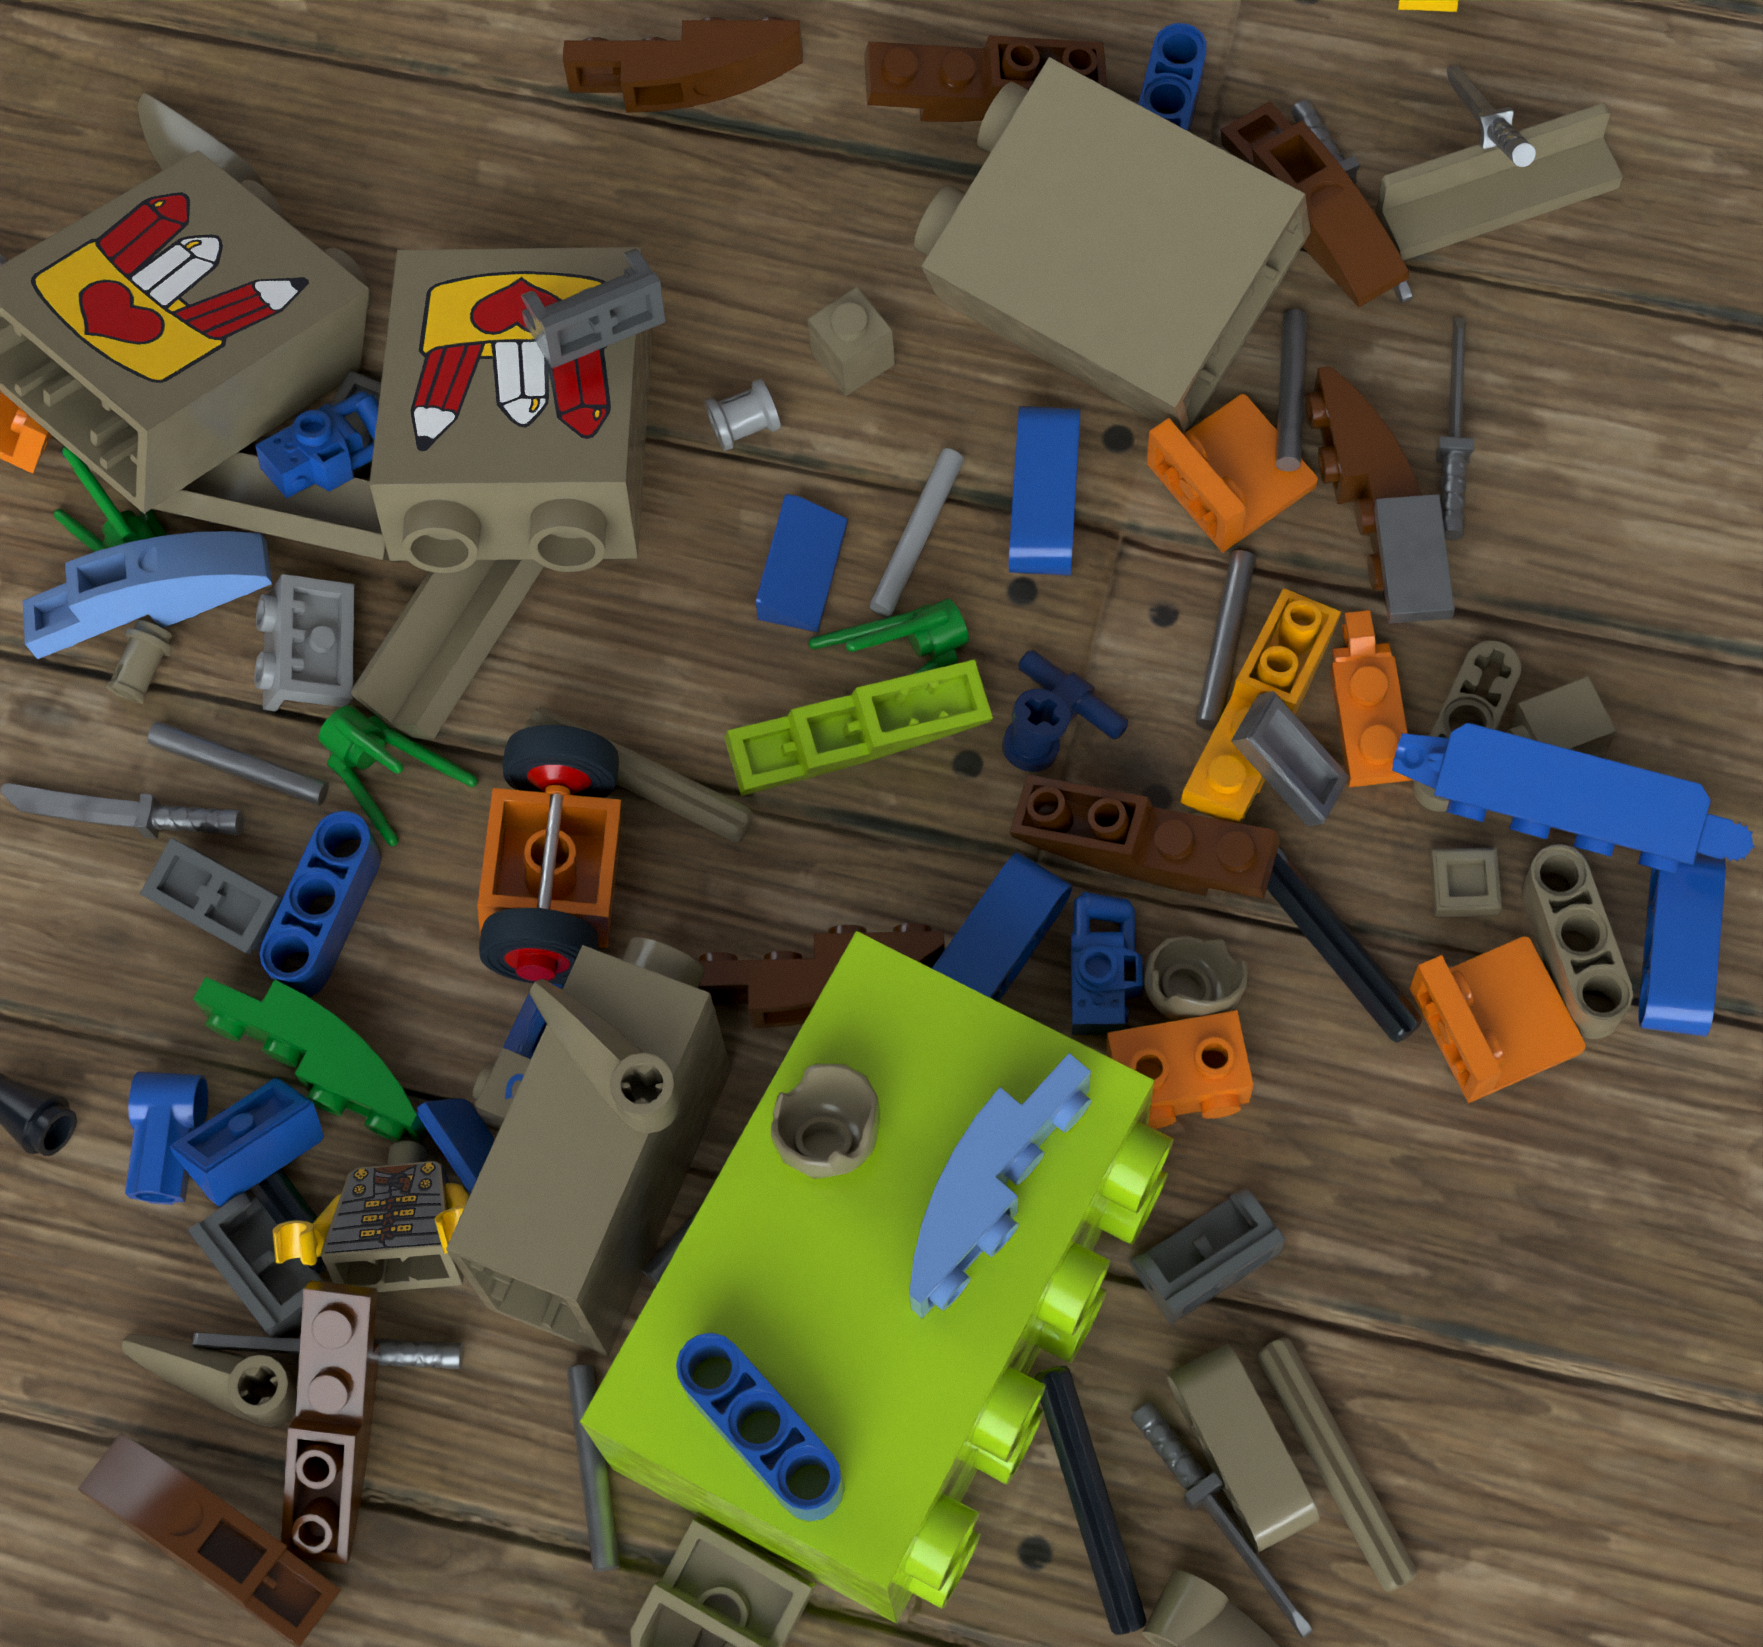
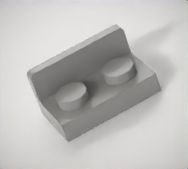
(306, 642)

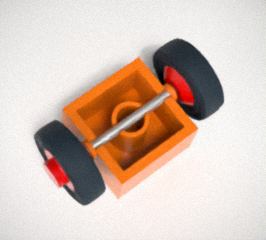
(549, 854)

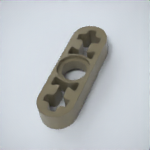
(1467, 682)

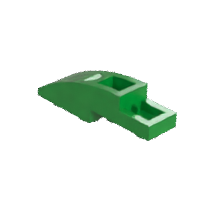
(335, 1062)

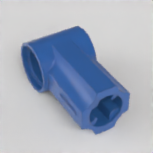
(161, 1112)

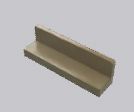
(1485, 190)
(245, 498)
(442, 643)

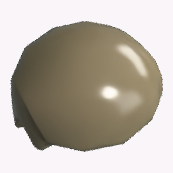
(1194, 978)
(826, 1121)

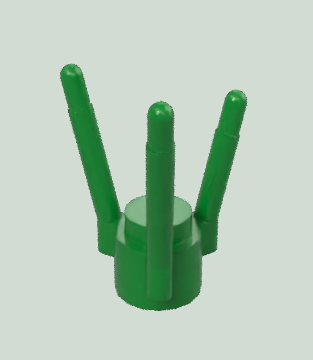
(120, 527)
(930, 630)
(360, 743)

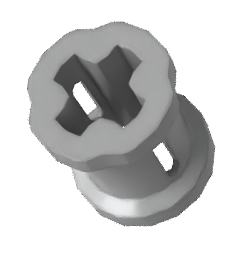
(742, 414)

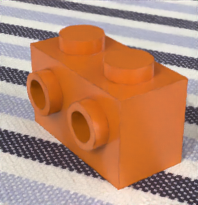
(1194, 1063)

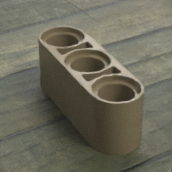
(1584, 913)
(1243, 1447)

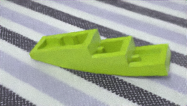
(858, 727)

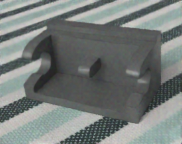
(596, 314)
(212, 896)
(242, 1249)
(1208, 1255)

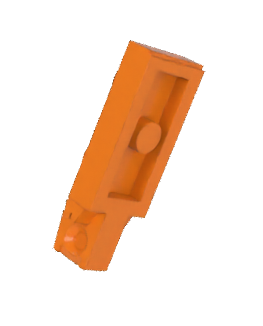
(1367, 703)

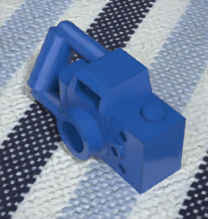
(320, 446)
(1099, 965)

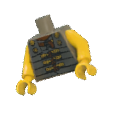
(384, 1226)

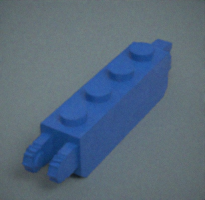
(1574, 793)

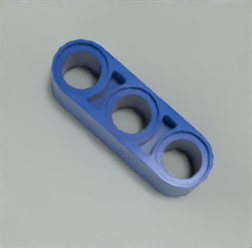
(1172, 84)
(1044, 490)
(318, 876)
(1004, 927)
(1682, 947)
(737, 1399)

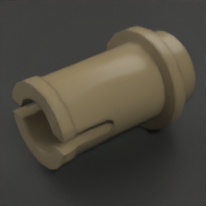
(139, 661)

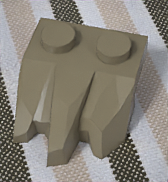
(721, 1596)

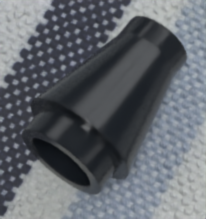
(35, 1117)

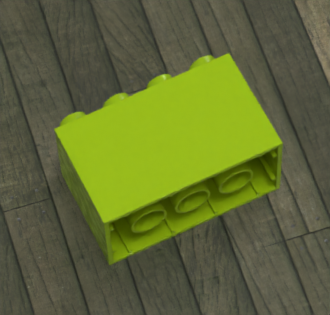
(821, 1279)

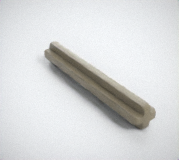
(668, 787)
(1337, 1464)

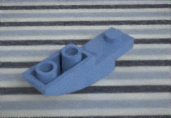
(152, 576)
(970, 1202)

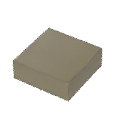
(1465, 882)

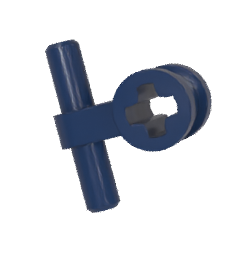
(1045, 713)

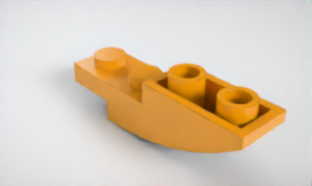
(1280, 662)

